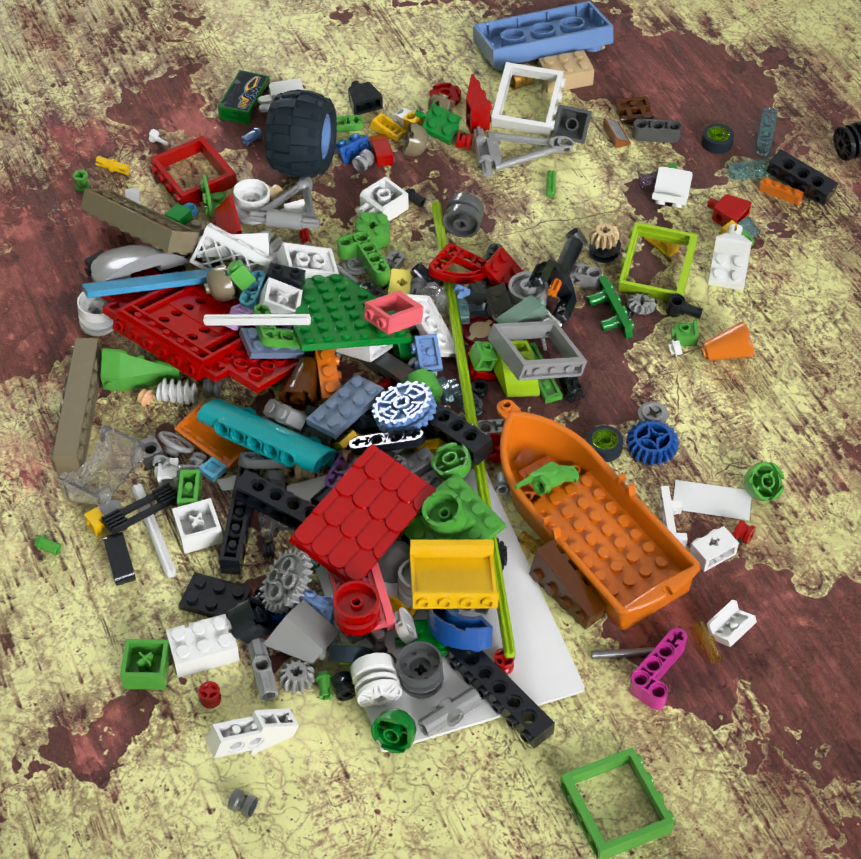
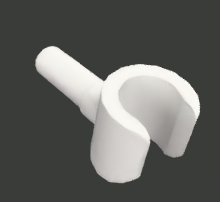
(153, 137)

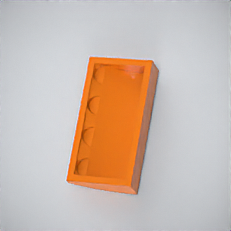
(208, 440)

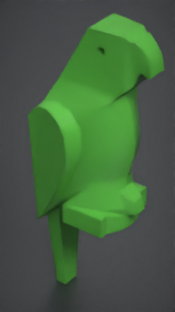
(549, 477)

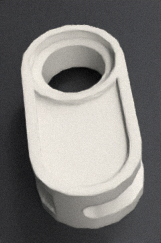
(405, 626)

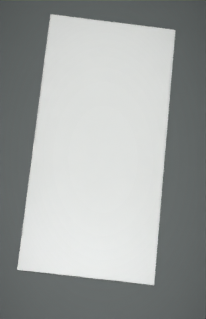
(713, 499)

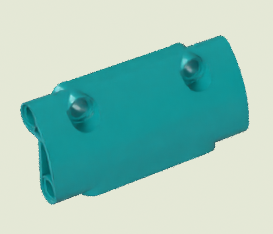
(265, 436)

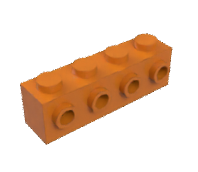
(327, 373)

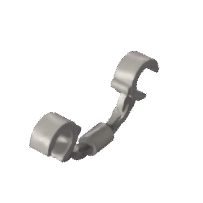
(197, 460)

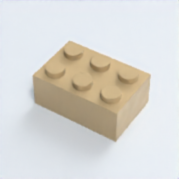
(575, 67)

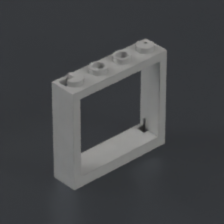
(569, 366)

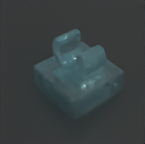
(448, 388)

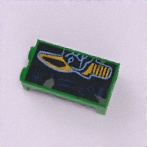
(242, 96)

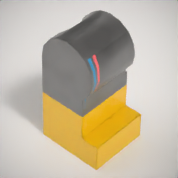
(94, 517)

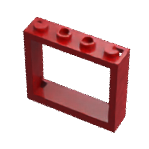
(194, 195)

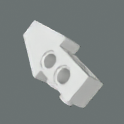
(251, 733)

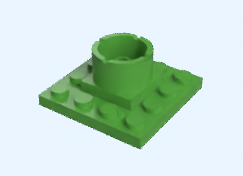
(454, 514)

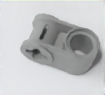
(586, 276)

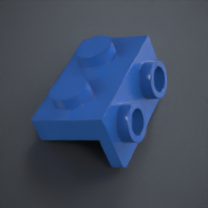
(352, 147)

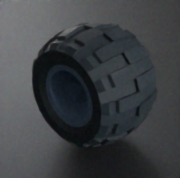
(300, 133)

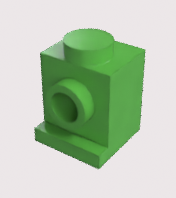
(686, 333)

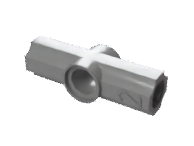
(264, 678)
(449, 712)

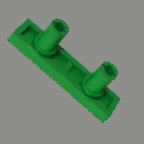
(620, 313)

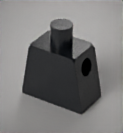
(364, 98)

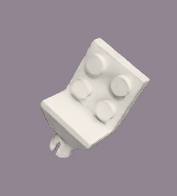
(730, 259)

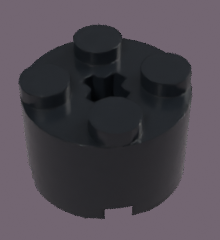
(249, 620)

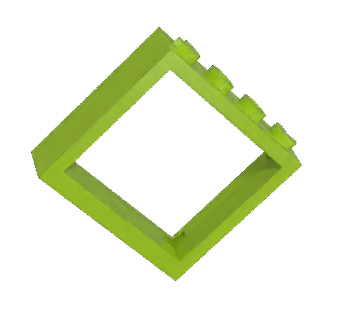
(662, 234)

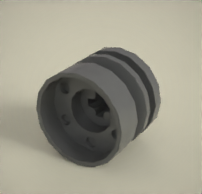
(420, 659)

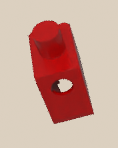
(729, 209)

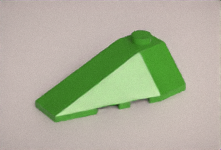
(129, 372)

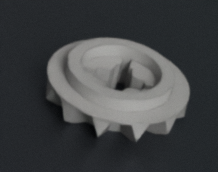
(349, 264)
(634, 303)
(656, 409)

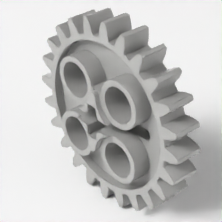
(286, 581)

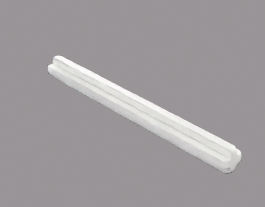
(256, 319)
(156, 535)

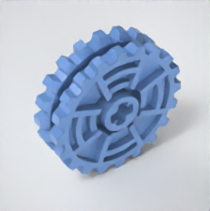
(404, 407)

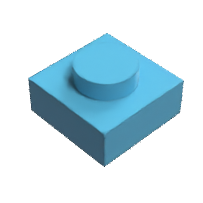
(213, 469)

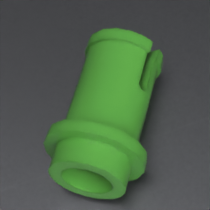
(48, 545)
(324, 684)

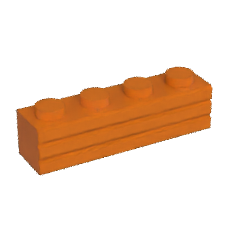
(781, 191)

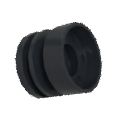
(848, 141)

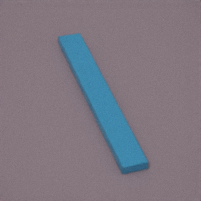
(145, 283)

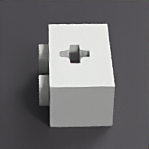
(714, 548)

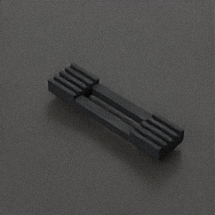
(116, 520)

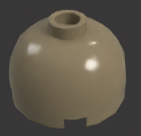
(415, 140)
(219, 284)

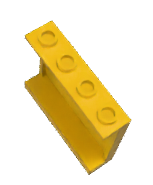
(453, 574)

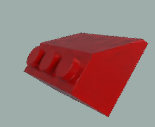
(226, 217)

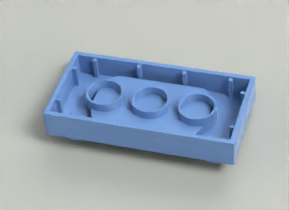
(543, 34)

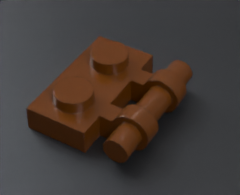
(633, 105)

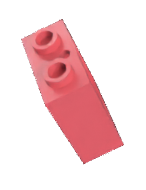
(408, 313)

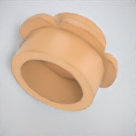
(145, 397)

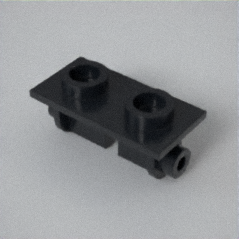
(572, 388)

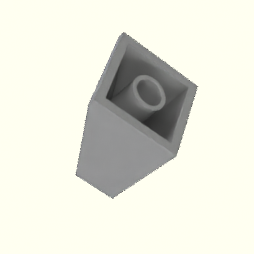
(303, 634)

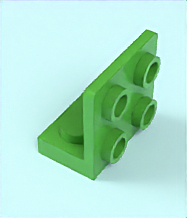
(212, 200)

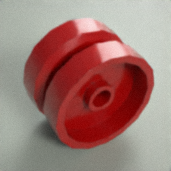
(356, 608)

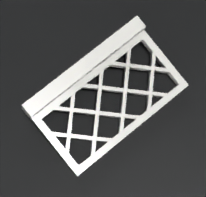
(234, 244)

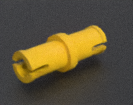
(112, 165)

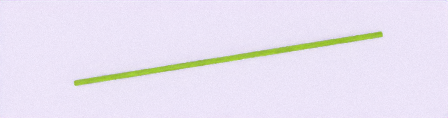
(470, 413)

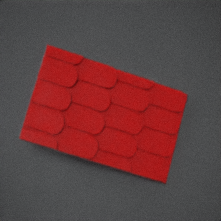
(362, 515)

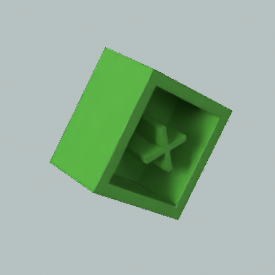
(145, 664)

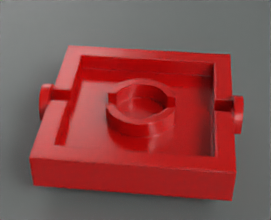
(501, 267)

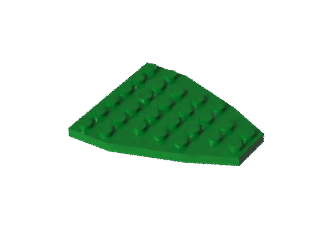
(338, 316)

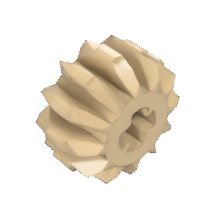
(604, 235)

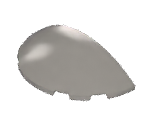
(124, 260)

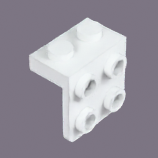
(672, 187)

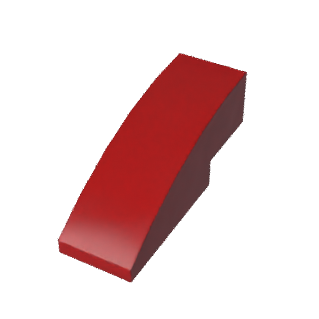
(381, 150)

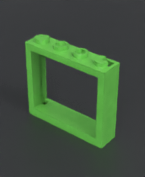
(600, 848)

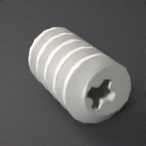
(177, 392)

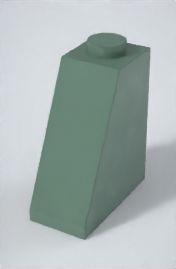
(525, 311)

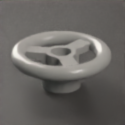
(175, 443)

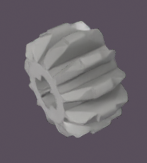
(296, 676)

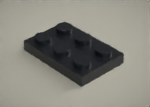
(212, 595)

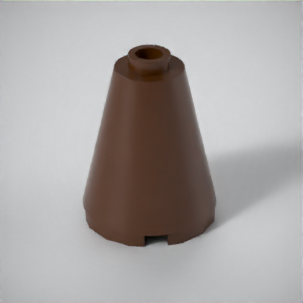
(301, 385)

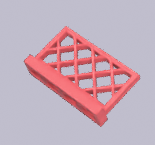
(374, 578)

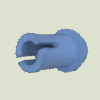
(252, 136)

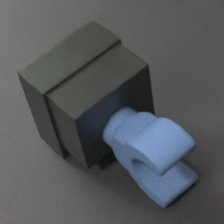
(474, 293)

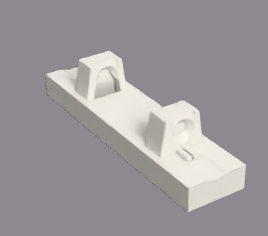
(668, 510)

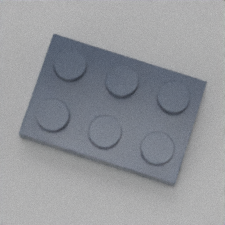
(257, 350)

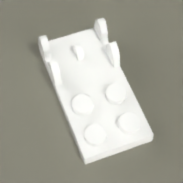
(433, 323)

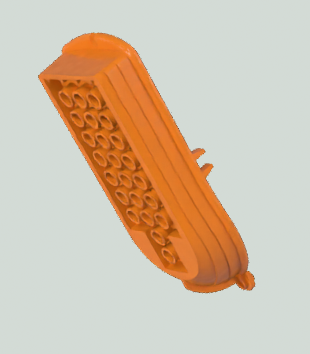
(596, 521)

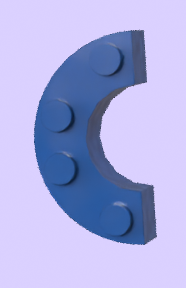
(459, 630)

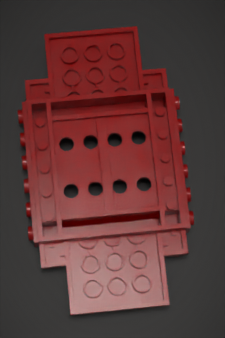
(211, 354)

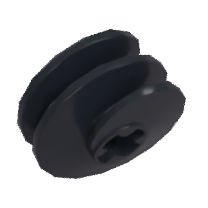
(605, 255)

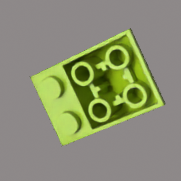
(507, 379)

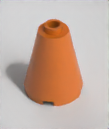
(729, 344)

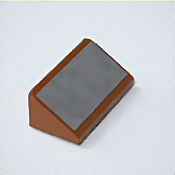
(615, 133)

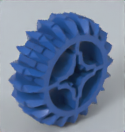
(652, 442)

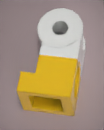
(405, 117)

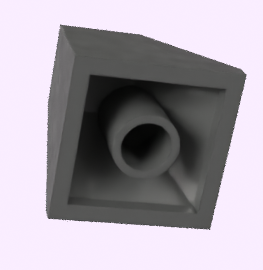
(572, 123)

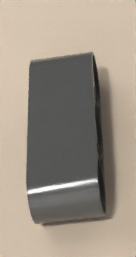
(656, 130)

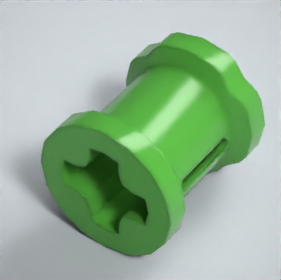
(80, 177)

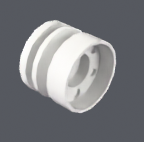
(250, 196)
(91, 318)
(375, 680)

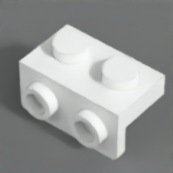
(730, 624)

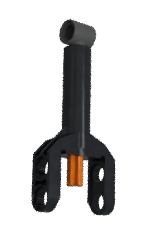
(558, 275)

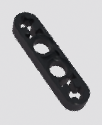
(409, 439)

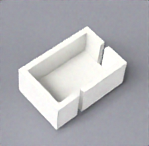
(202, 645)

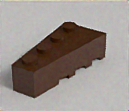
(566, 585)

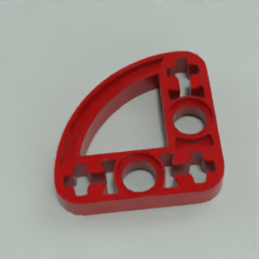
(458, 257)

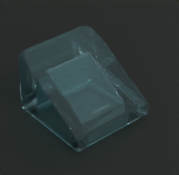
(749, 226)

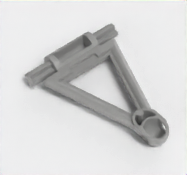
(489, 154)
(289, 219)

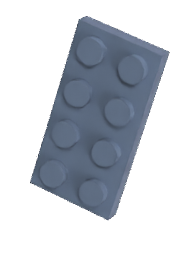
(345, 406)

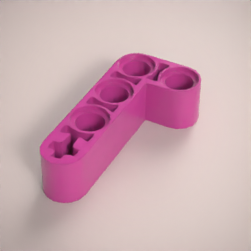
(661, 664)

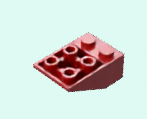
(477, 107)

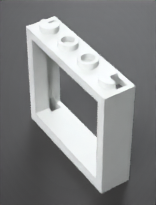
(525, 125)

